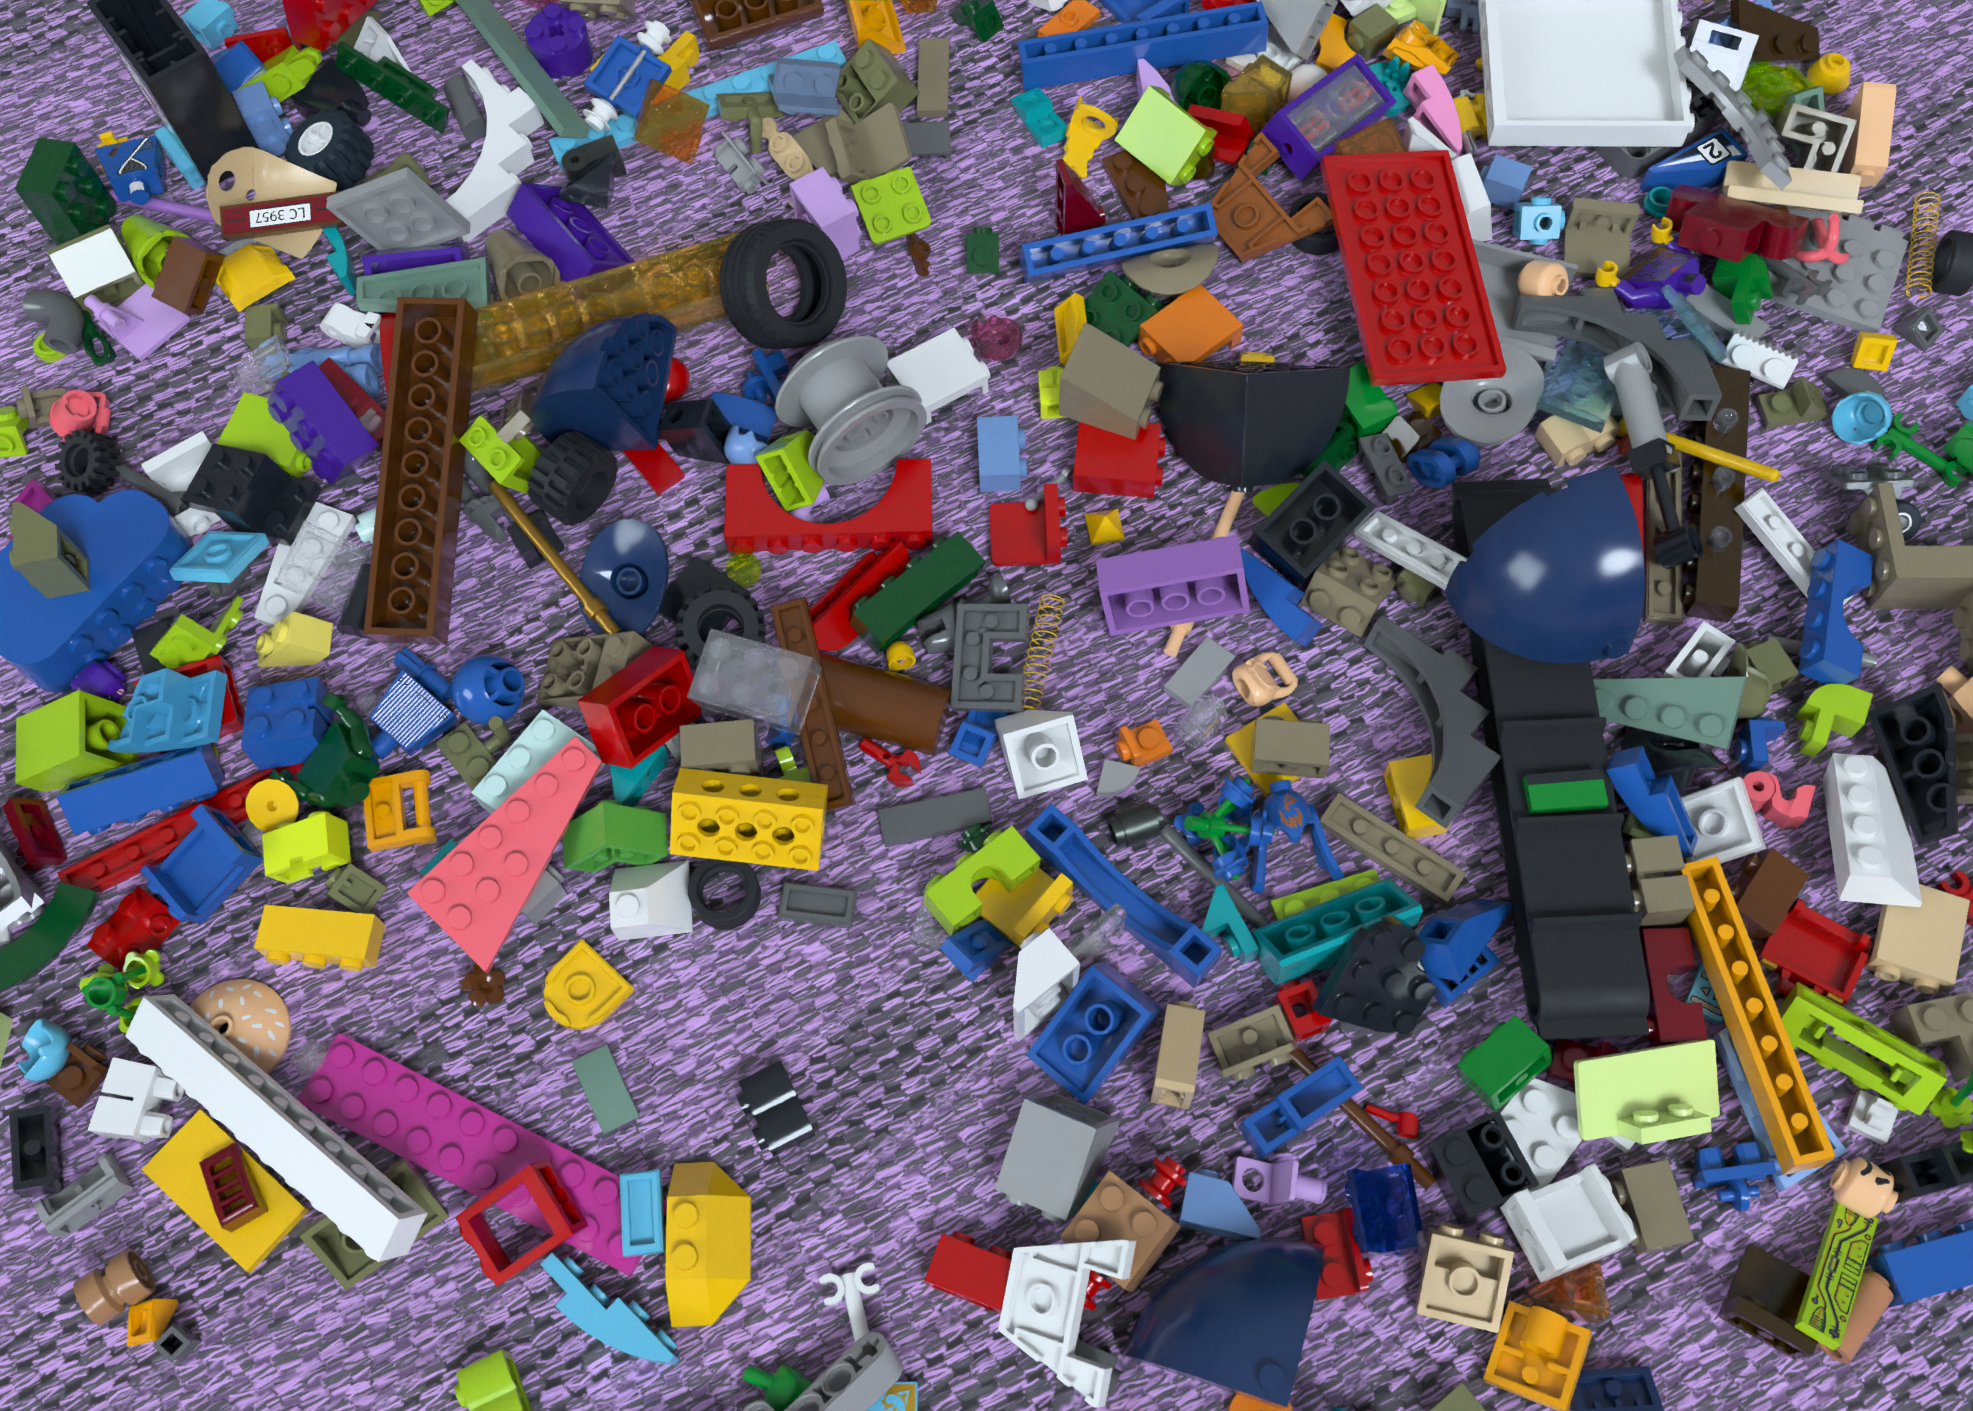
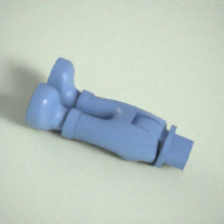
(359, 363)

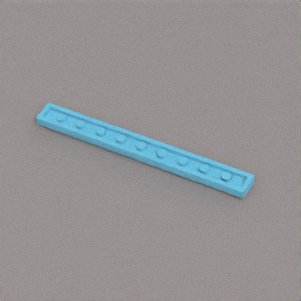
(746, 82)

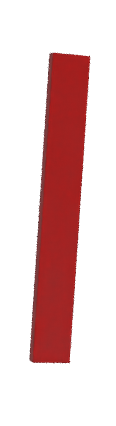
(159, 840)

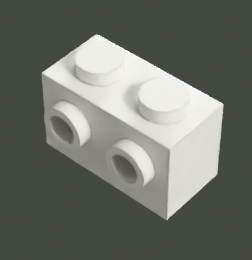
(1702, 654)

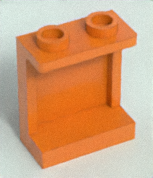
(1189, 328)

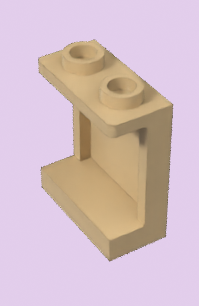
(1921, 942)

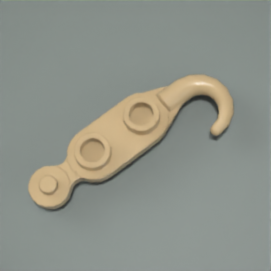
(786, 151)

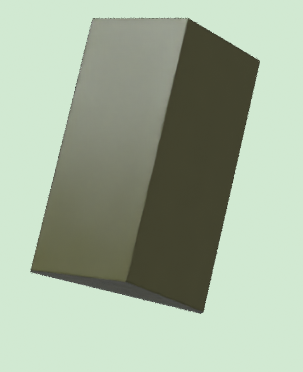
(347, 1258)

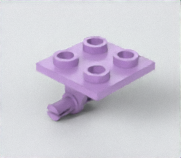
(139, 322)

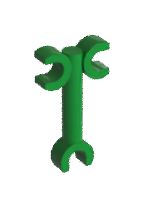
(1900, 439)

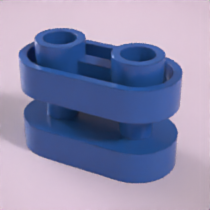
(1444, 461)

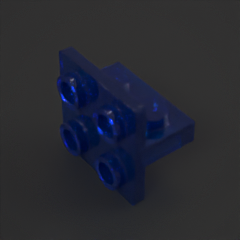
(1385, 1210)

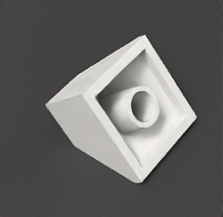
(1041, 750)
(650, 901)

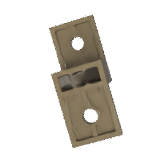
(1913, 574)

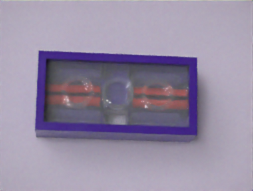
(1327, 113)

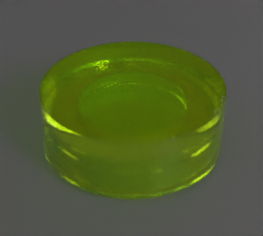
(744, 569)

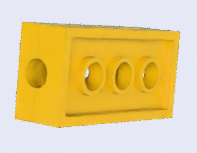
(748, 819)

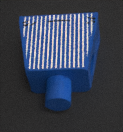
(408, 717)

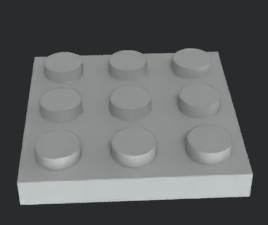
(398, 212)

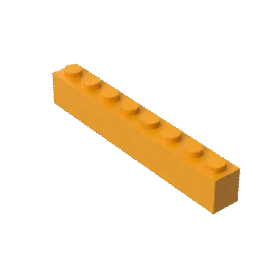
(1754, 1022)

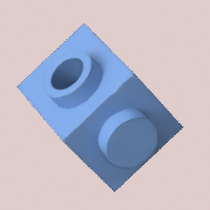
(1505, 181)

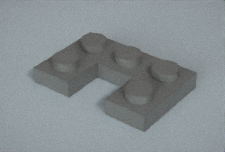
(972, 680)

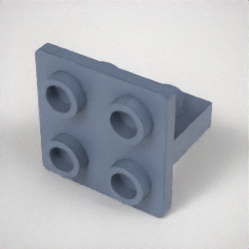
(805, 86)

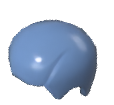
(742, 448)

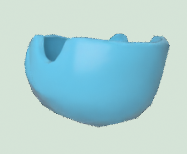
(1863, 411)
(46, 1050)

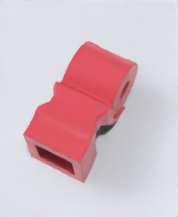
(1766, 795)

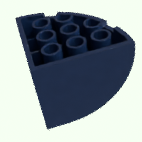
(609, 383)
(1558, 575)
(1234, 1318)

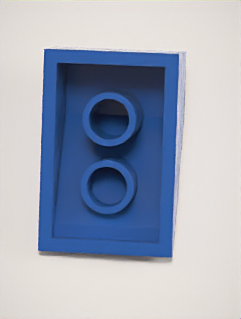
(1094, 1031)

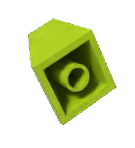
(68, 741)

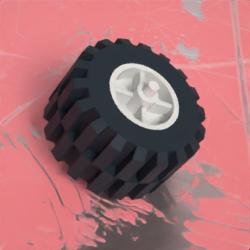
(331, 147)

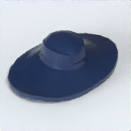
(628, 573)

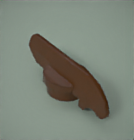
(919, 252)

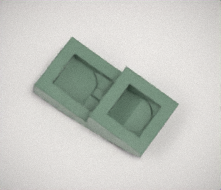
(605, 1088)

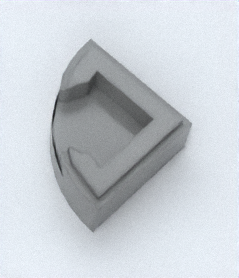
(1116, 778)

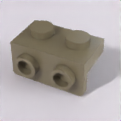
(1252, 1042)

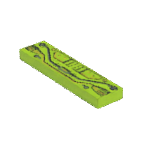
(1836, 1276)

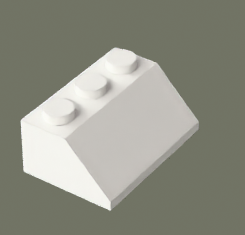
(1043, 980)

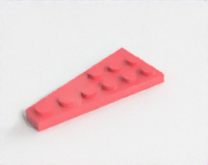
(498, 865)

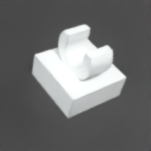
(1871, 1117)

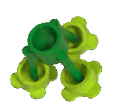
(110, 989)

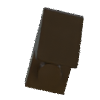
(1411, 434)

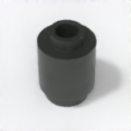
(1136, 824)

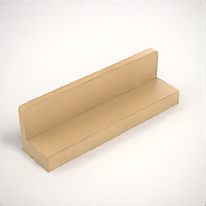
(1808, 191)

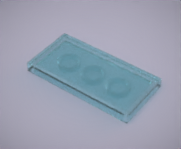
(1580, 387)

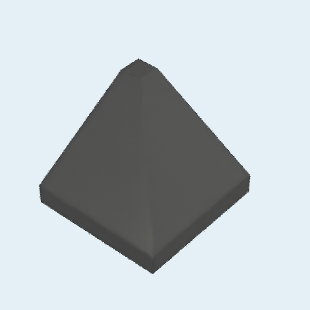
(1920, 328)

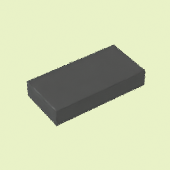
(818, 905)

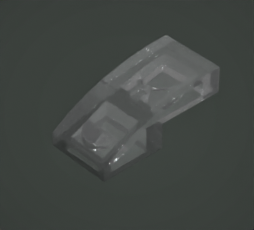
(260, 365)

